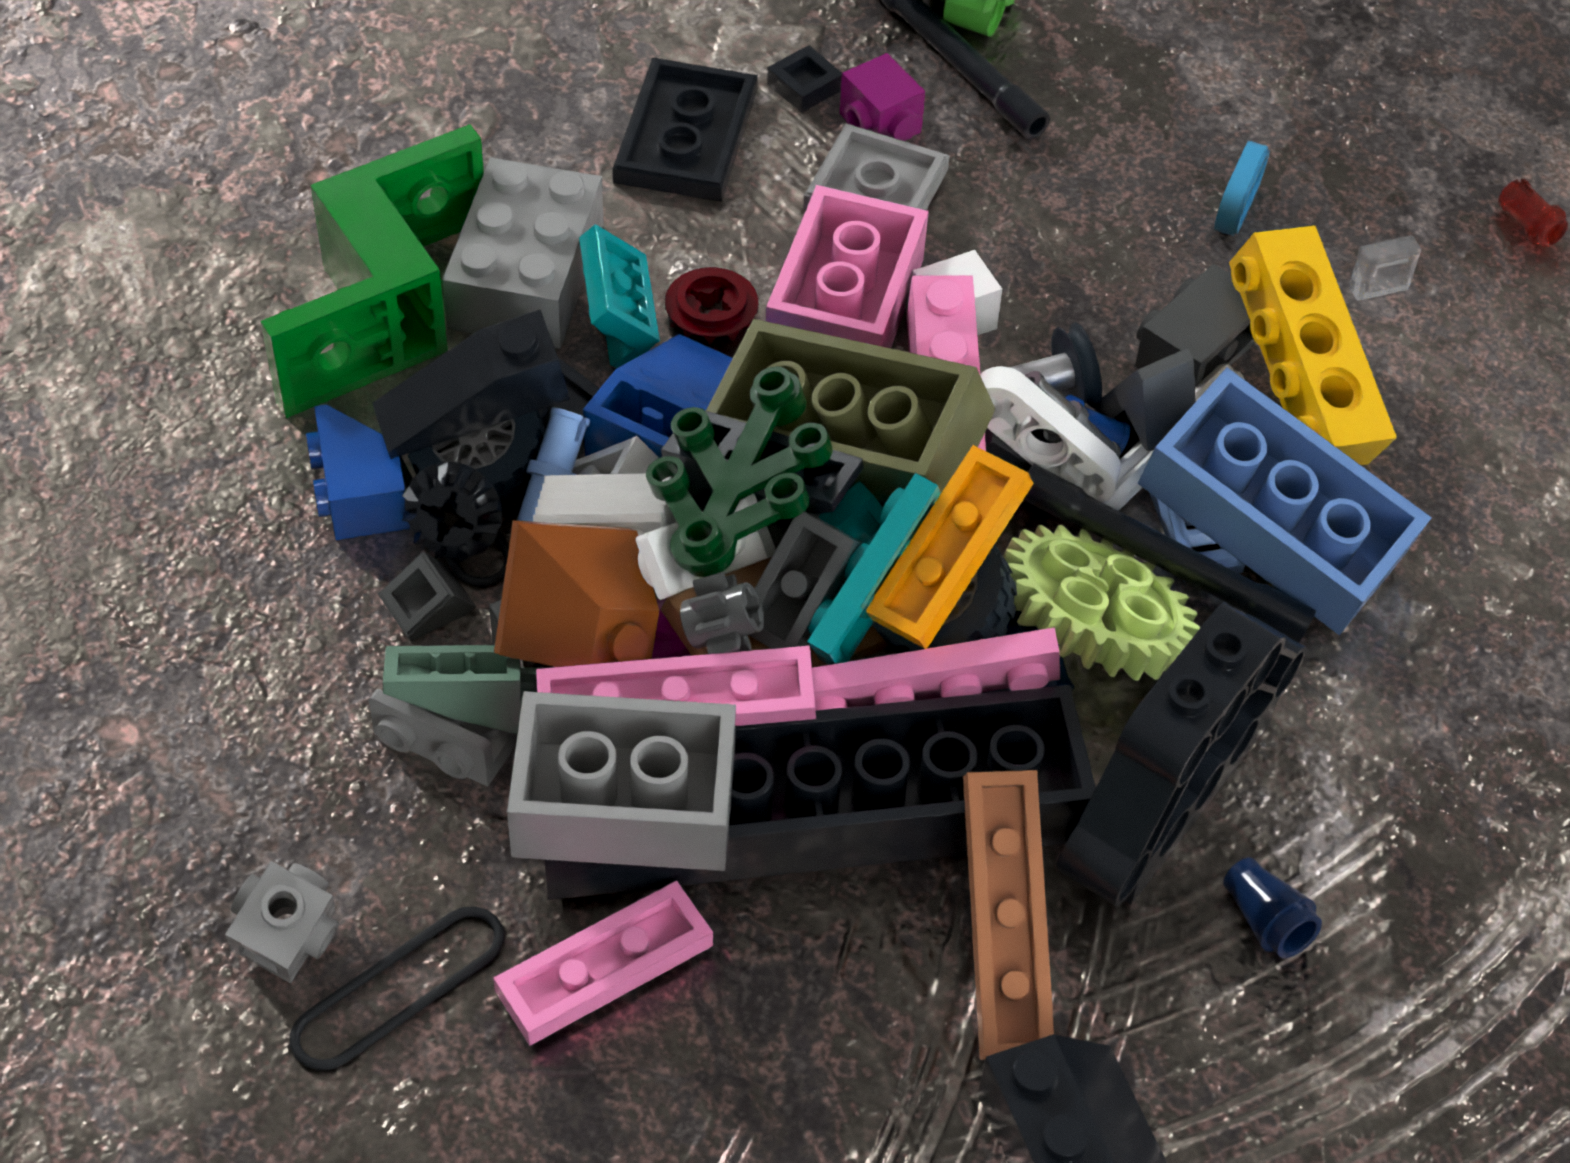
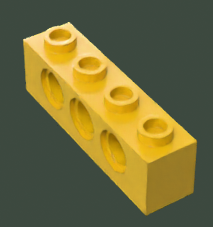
(1311, 340)

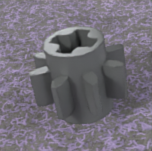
(721, 614)

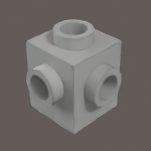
(282, 943)

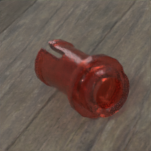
(1542, 222)

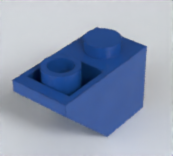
(360, 480)

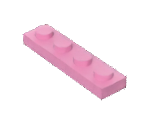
(952, 670)
(761, 683)

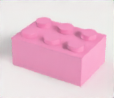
(850, 267)

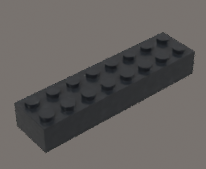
(873, 787)

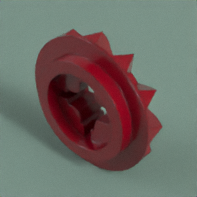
(705, 288)

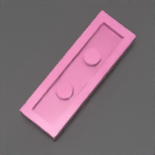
(603, 962)

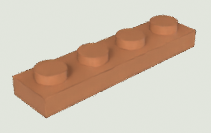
(1008, 909)

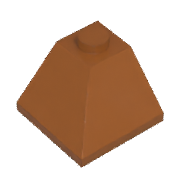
(575, 596)

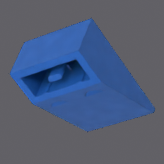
(650, 391)

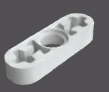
(1025, 407)

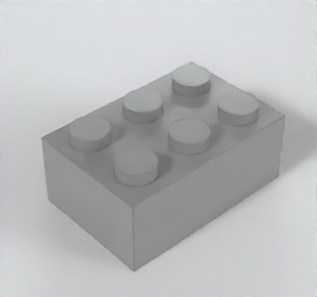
(522, 247)
(622, 781)

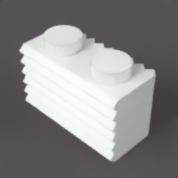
(602, 501)

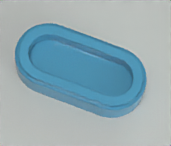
(1242, 188)

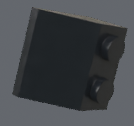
(1064, 1105)

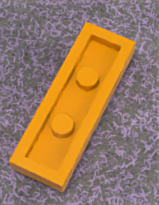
(949, 546)

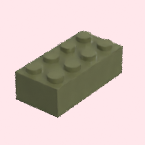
(875, 401)

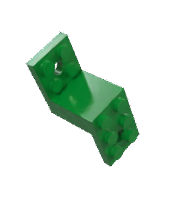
(386, 282)

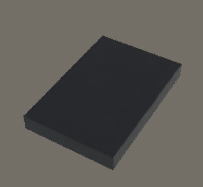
(685, 129)

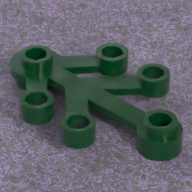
(708, 540)

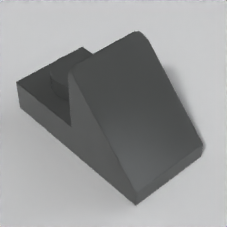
(1154, 397)

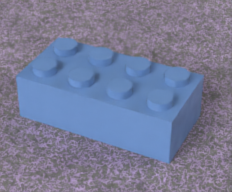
(1282, 499)

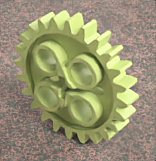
(1099, 601)

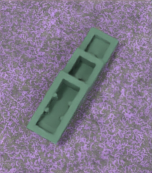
(460, 682)

